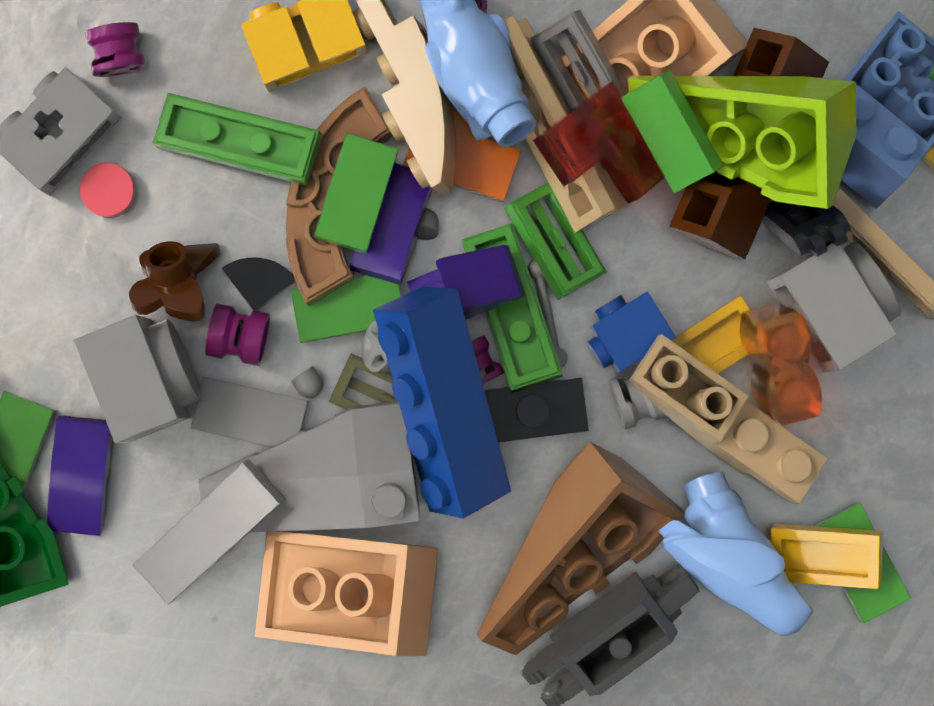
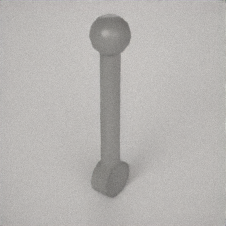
(536, 273)

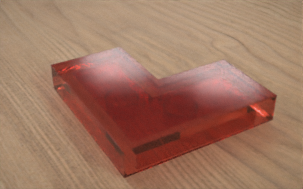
(604, 133)

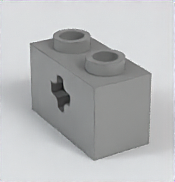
(80, 116)

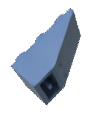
(891, 110)

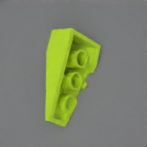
(776, 131)

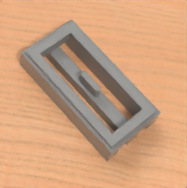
(591, 49)

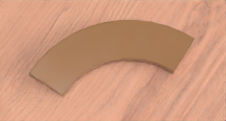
(315, 264)

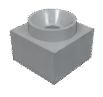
(841, 302)
(139, 376)

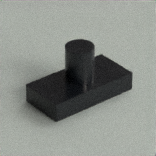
(538, 410)

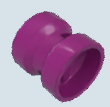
(225, 333)

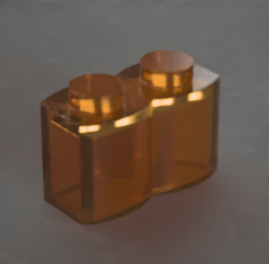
(780, 376)

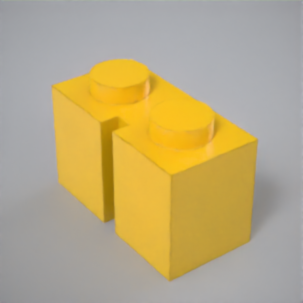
(301, 39)

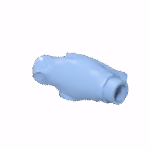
(477, 69)
(734, 556)

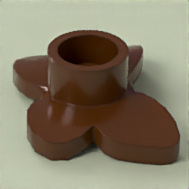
(171, 279)

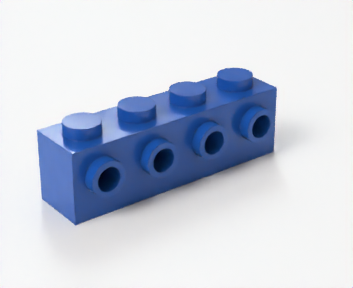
(442, 401)

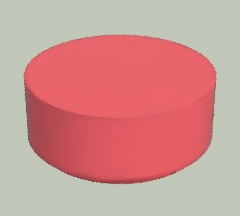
(107, 190)

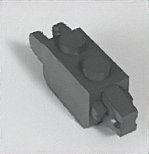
(612, 636)

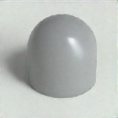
(428, 226)
(308, 383)

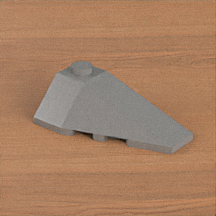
(338, 473)

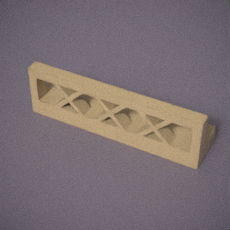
(593, 193)

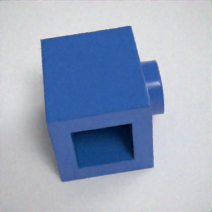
(626, 331)

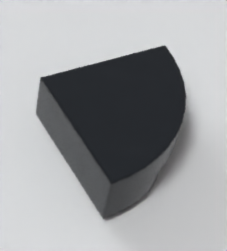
(258, 279)

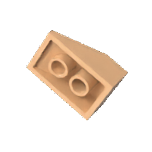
(665, 36)
(346, 593)

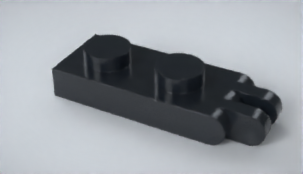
(806, 227)

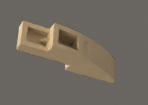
(417, 104)
(725, 421)

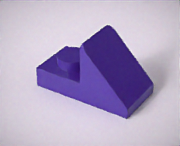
(482, 279)

